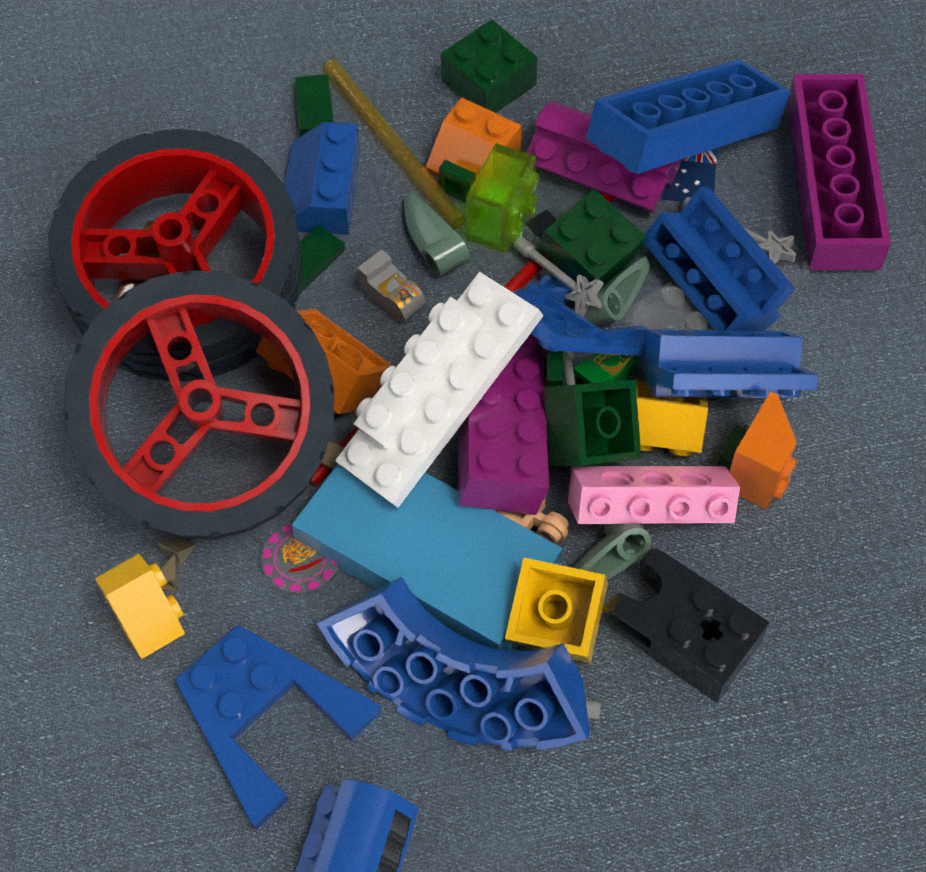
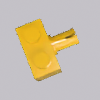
(141, 605)

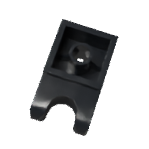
(680, 617)

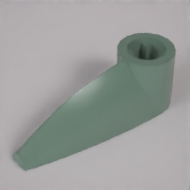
(434, 238)
(618, 293)
(617, 550)

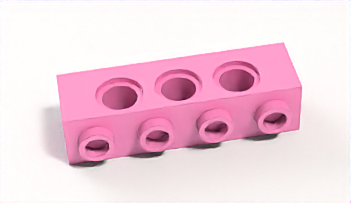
(652, 494)

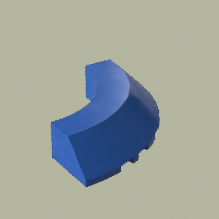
(455, 682)

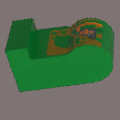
(605, 368)

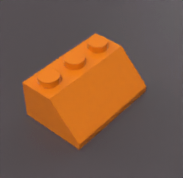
(352, 365)

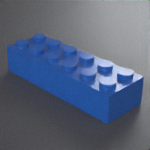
(686, 115)

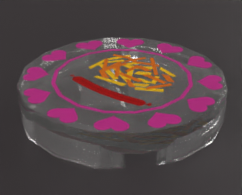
(294, 566)

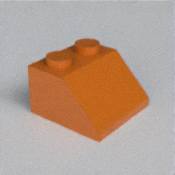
(470, 135)
(765, 454)

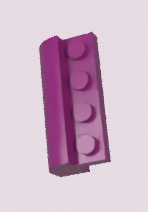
(566, 153)

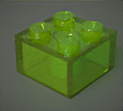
(501, 198)

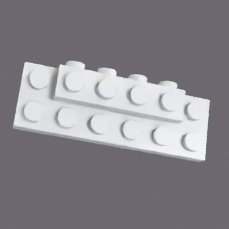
(436, 386)

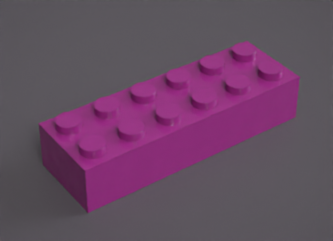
(837, 173)
(506, 439)

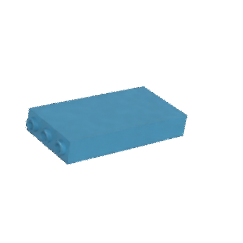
(451, 556)

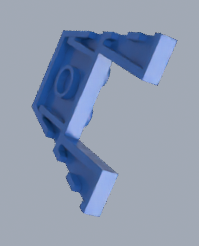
(568, 331)
(238, 684)

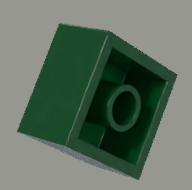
(489, 67)
(592, 240)
(592, 423)

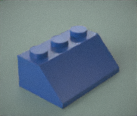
(324, 177)

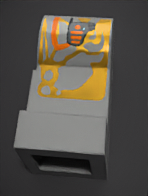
(390, 287)

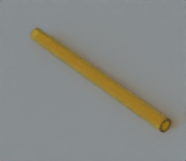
(395, 144)

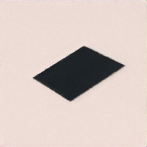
(541, 222)

